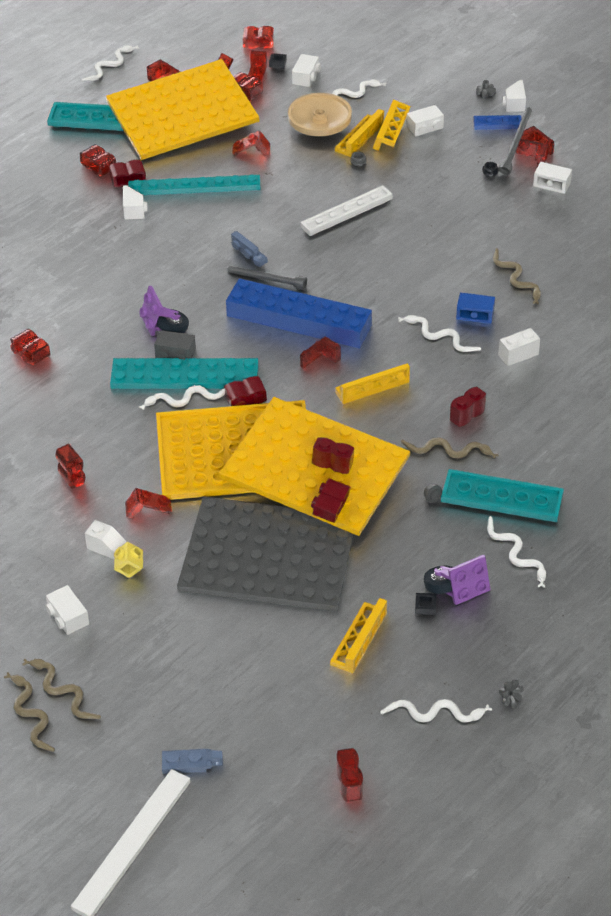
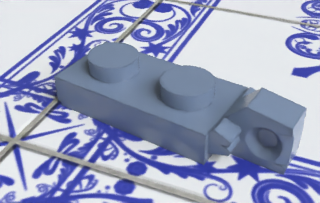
(248, 249)
(191, 760)

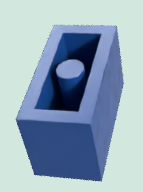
(475, 308)

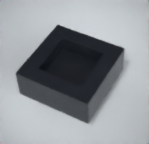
(277, 60)
(425, 603)

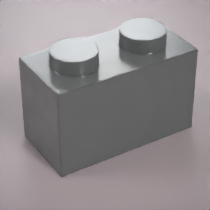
(174, 345)

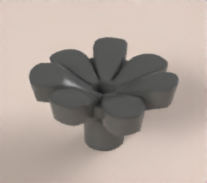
(485, 89)
(511, 693)

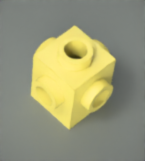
(128, 559)

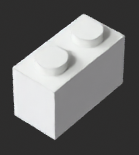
(305, 70)
(425, 120)
(552, 177)
(519, 347)
(67, 610)

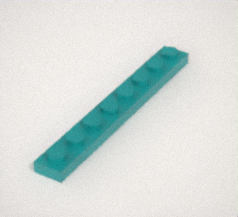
(196, 185)

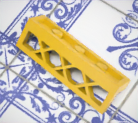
(388, 122)
(361, 133)
(373, 384)
(361, 639)

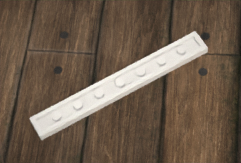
(130, 844)

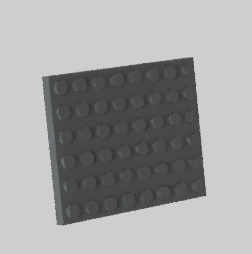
(265, 555)

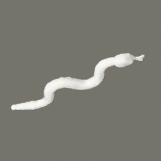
(127, 48)
(374, 83)
(412, 319)
(151, 400)
(541, 573)
(474, 716)

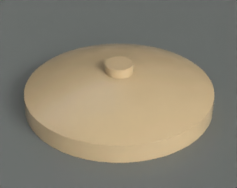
(319, 114)

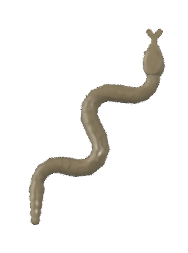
(522, 285)
(485, 449)
(41, 664)
(21, 681)

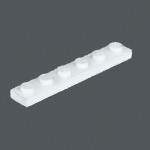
(346, 210)

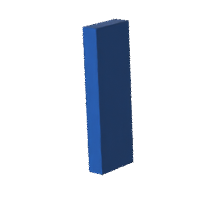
(496, 122)

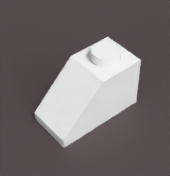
(515, 98)
(133, 204)
(103, 539)

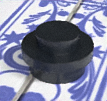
(490, 169)

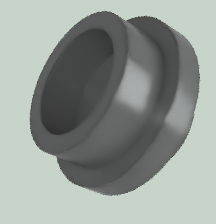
(358, 158)
(432, 493)

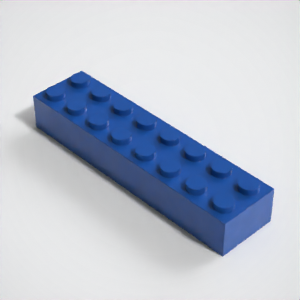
(299, 313)

